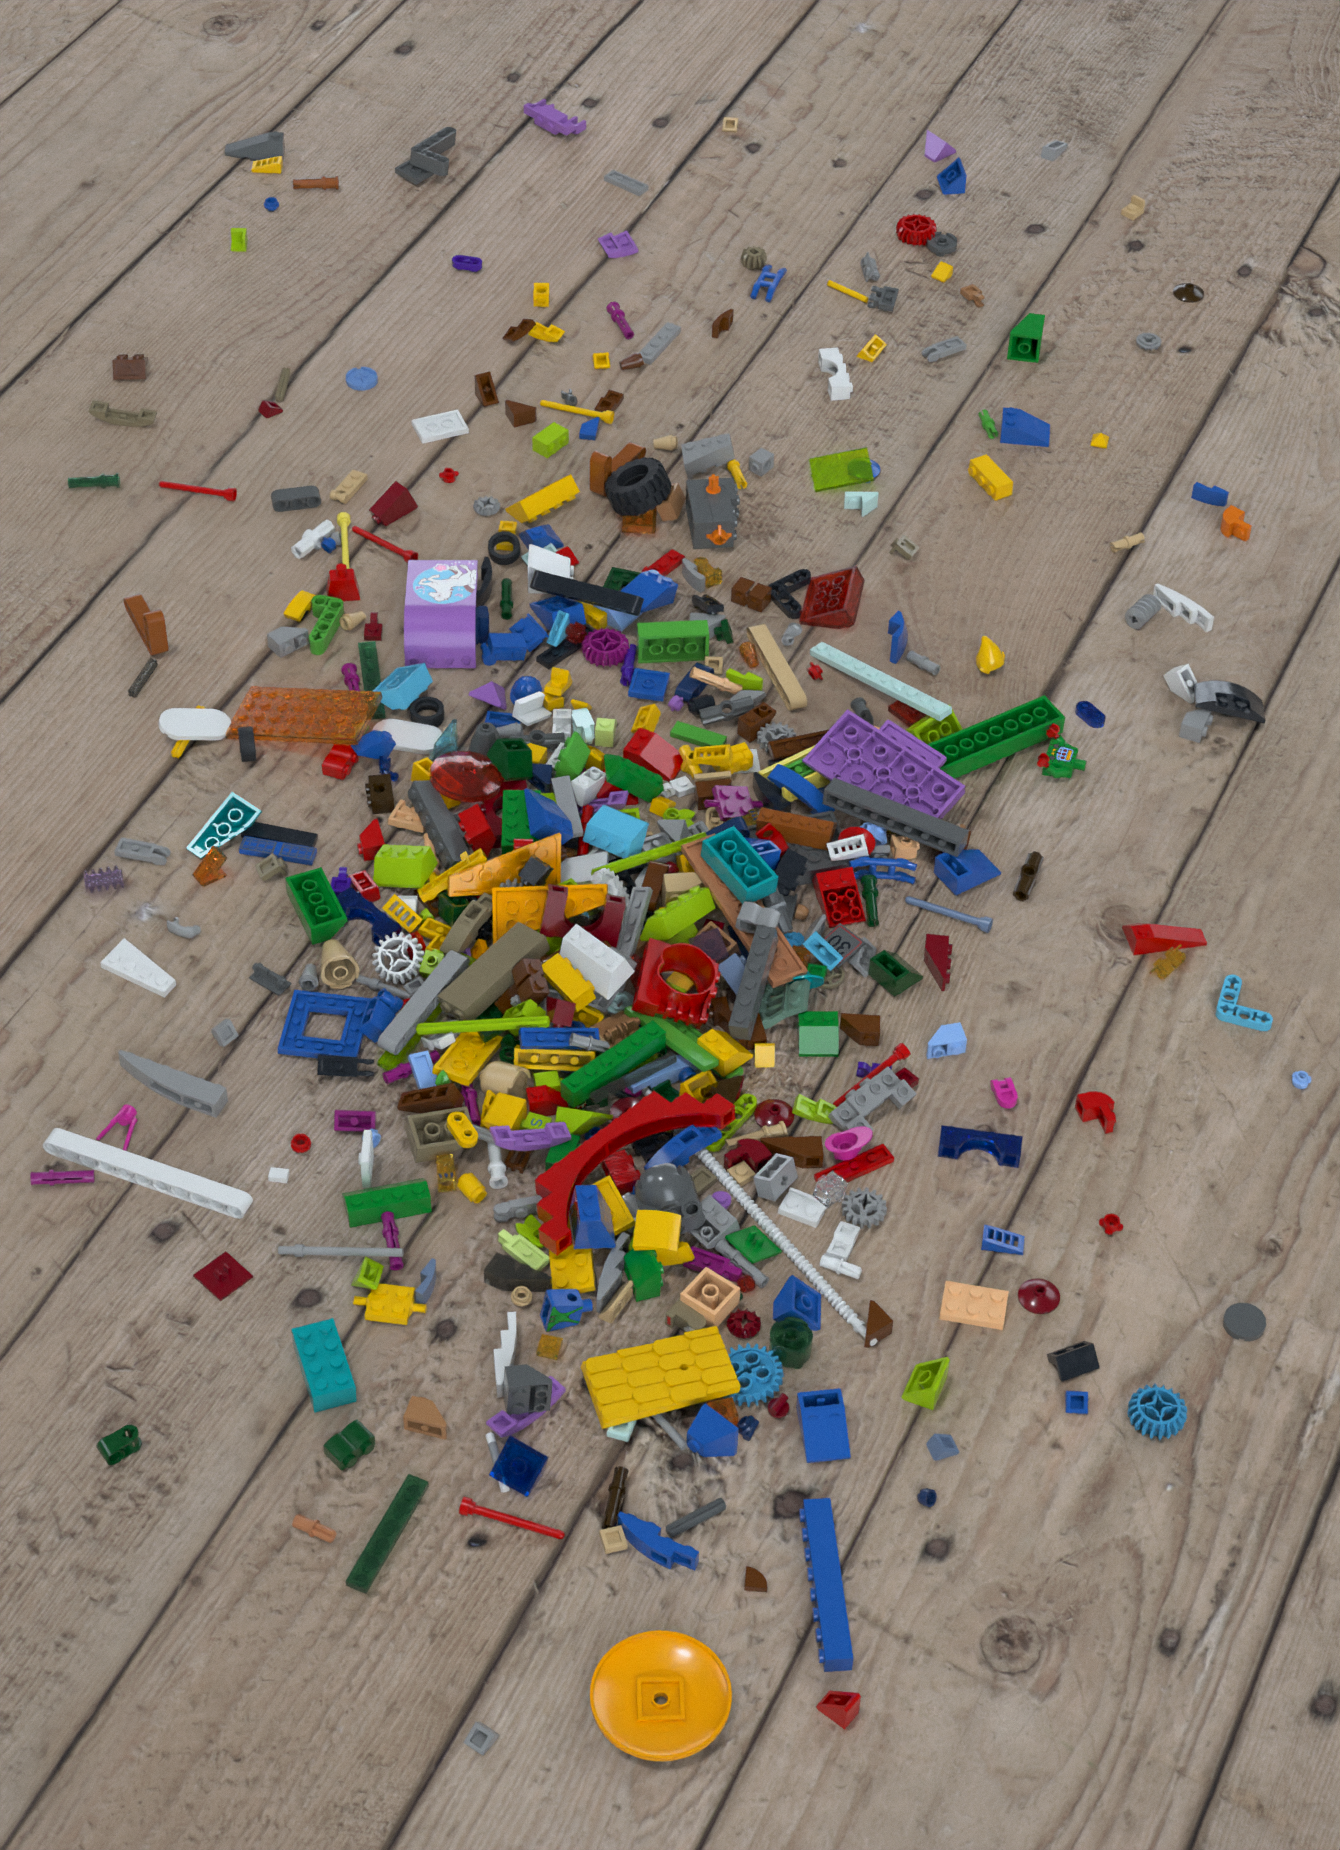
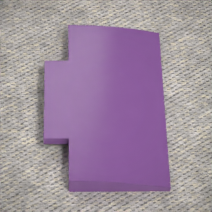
(886, 764)

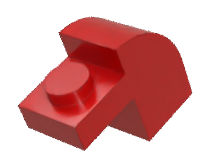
(1096, 1106)

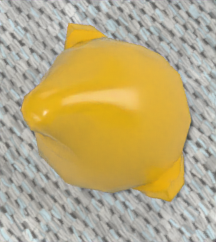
(989, 656)

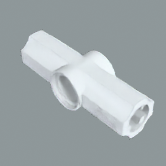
(312, 539)

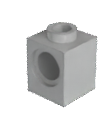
(761, 462)

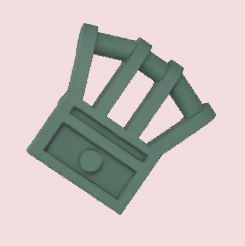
(787, 1001)

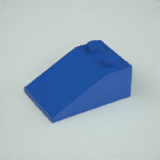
(1023, 428)
(653, 588)
(548, 608)
(546, 817)

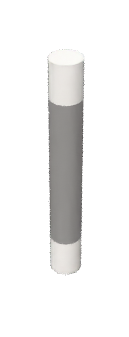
(494, 1451)

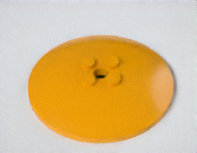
(668, 1667)

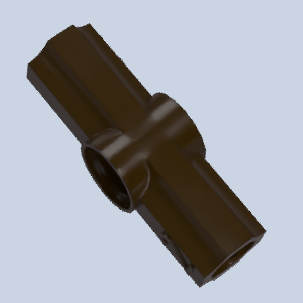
(1028, 876)

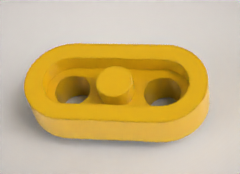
(460, 1128)

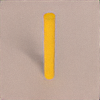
(847, 291)

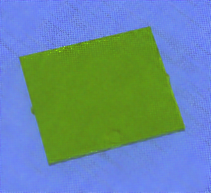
(841, 469)

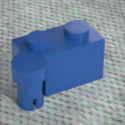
(503, 648)
(379, 1014)

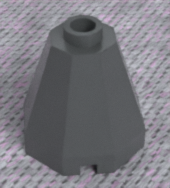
(483, 738)

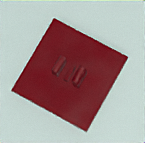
(223, 1276)

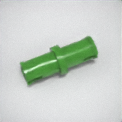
(988, 424)

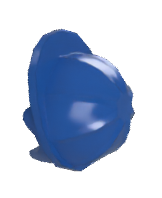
(524, 687)

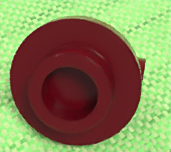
(778, 1406)

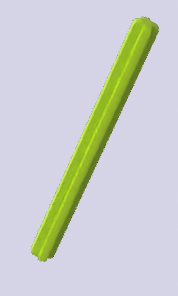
(648, 855)
(482, 1025)

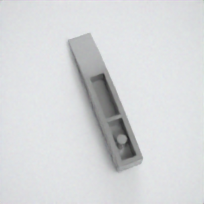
(176, 1085)

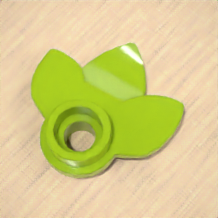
(683, 814)
(530, 1230)

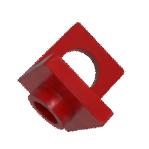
(776, 837)

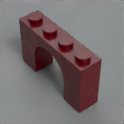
(495, 804)
(556, 923)

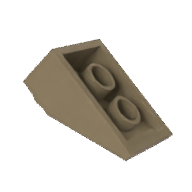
(430, 1135)

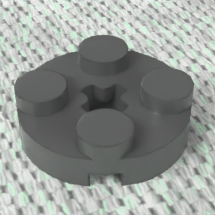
(942, 244)

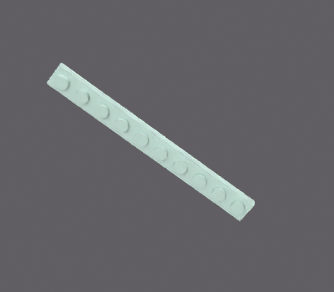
(881, 681)

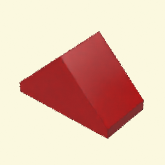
(840, 1707)

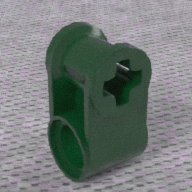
(118, 1445)

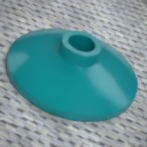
(814, 980)

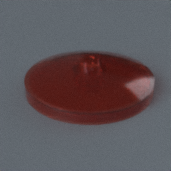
(465, 776)

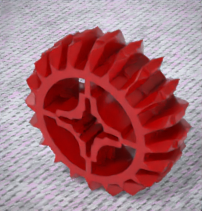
(915, 229)

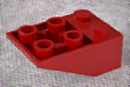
(839, 897)

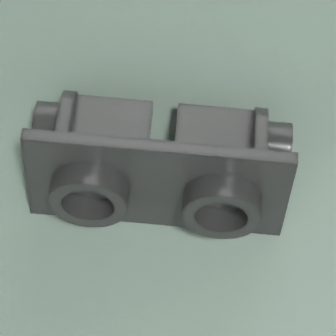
(269, 979)

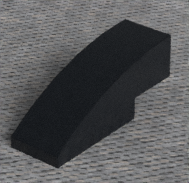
(770, 794)

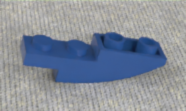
(684, 1145)
(648, 1540)

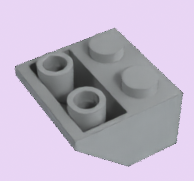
(717, 1223)

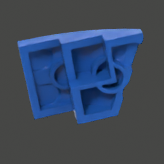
(899, 633)

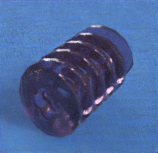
(103, 879)

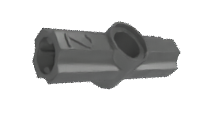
(715, 713)
(538, 737)
(778, 903)

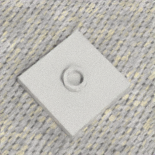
(366, 1159)

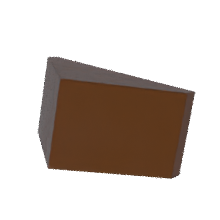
(485, 389)
(519, 413)
(878, 1324)

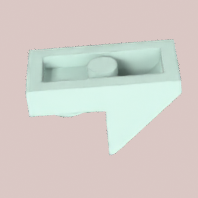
(861, 500)

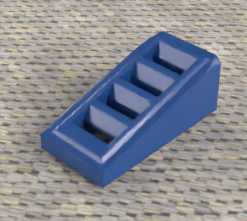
(997, 1246)

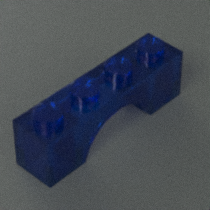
(359, 908)
(1002, 1147)

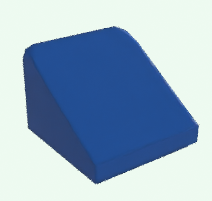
(1076, 1402)

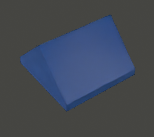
(953, 178)

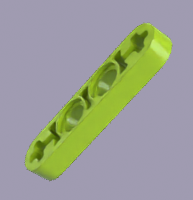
(737, 1123)

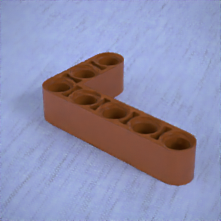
(603, 465)
(149, 624)

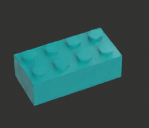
(739, 865)
(324, 1365)

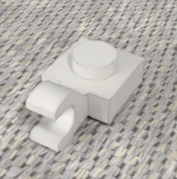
(679, 786)

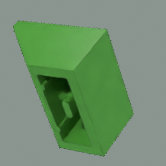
(572, 758)

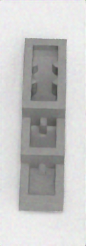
(612, 1272)

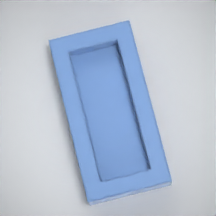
(422, 1069)

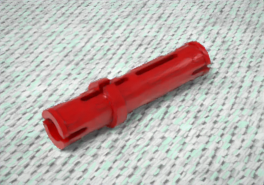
(587, 814)

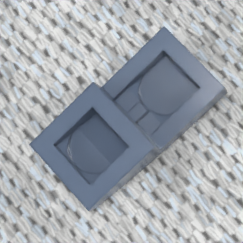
(428, 1280)

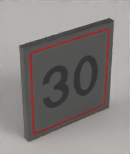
(844, 942)

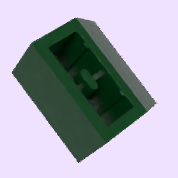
(512, 758)
(893, 972)

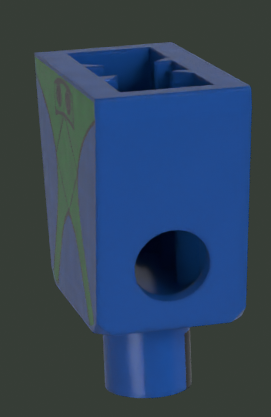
(563, 1308)

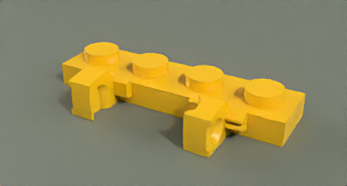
(440, 883)

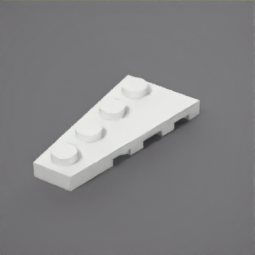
(136, 967)

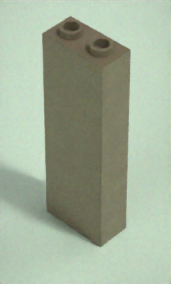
(491, 973)

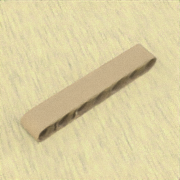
(777, 667)

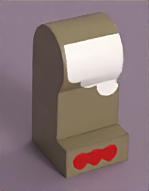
(684, 1317)

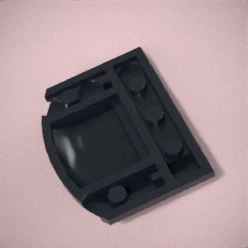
(1229, 699)

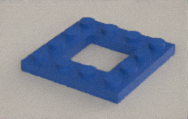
(302, 1003)

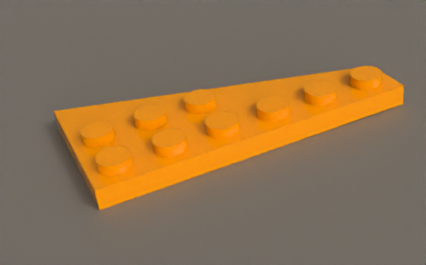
(495, 871)
(527, 904)

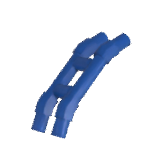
(770, 285)
(891, 863)

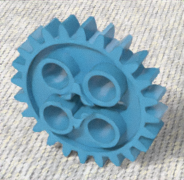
(751, 1374)

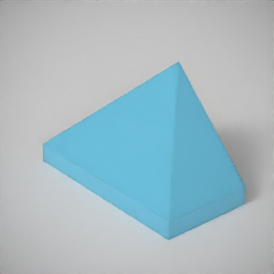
(558, 629)
(822, 950)

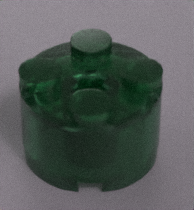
(791, 1342)

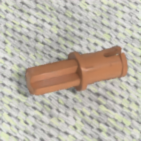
(314, 1528)

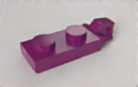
(714, 1262)

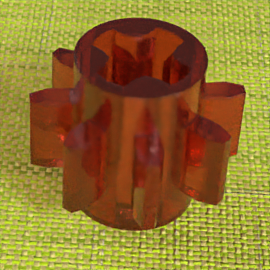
(575, 632)

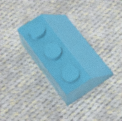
(404, 686)
(616, 832)

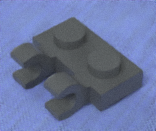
(883, 298)

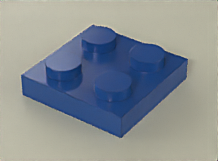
(649, 684)

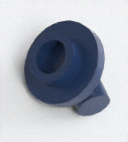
(747, 1426)

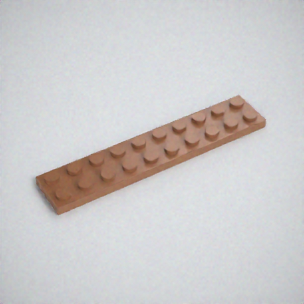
(785, 962)

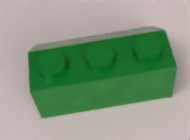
(632, 777)

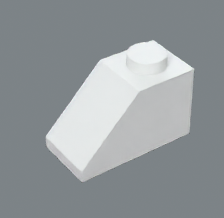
(1181, 682)

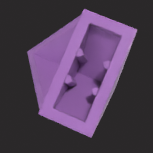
(937, 148)
(491, 694)

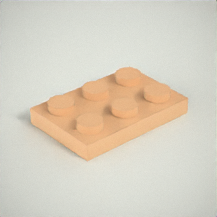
(974, 1305)

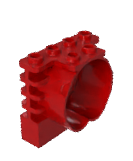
(656, 996)

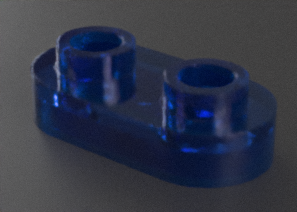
(1090, 714)

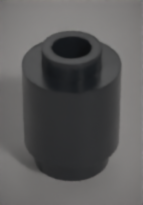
(700, 702)

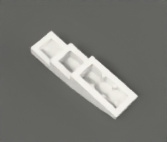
(1180, 605)
(506, 1354)

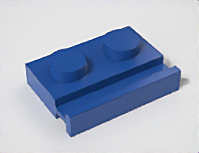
(531, 630)

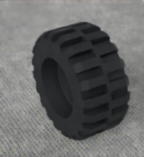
(637, 487)

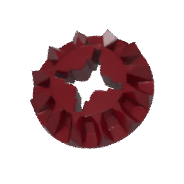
(750, 1329)

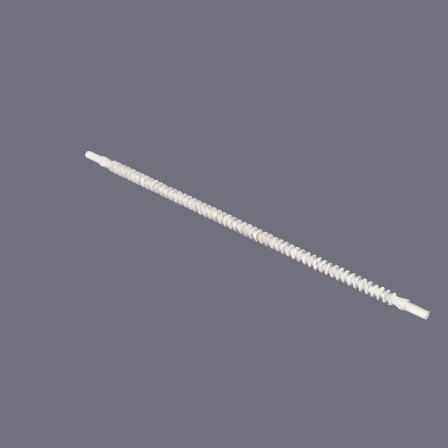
(782, 1241)

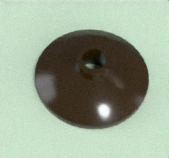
(1188, 292)

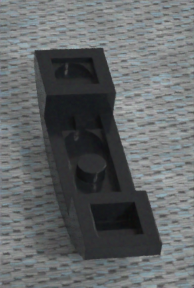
(486, 576)

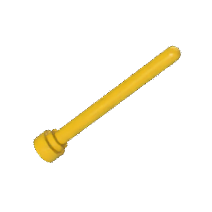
(606, 416)

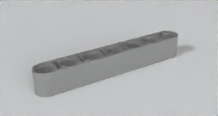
(422, 1003)

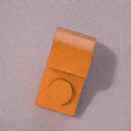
(1234, 524)

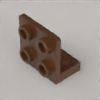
(129, 367)

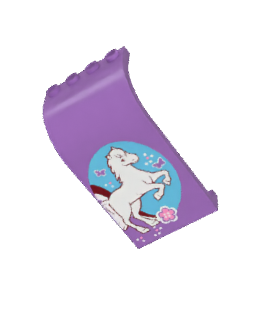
(441, 613)

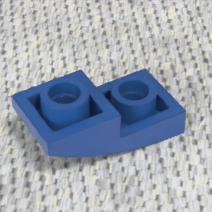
(1212, 496)

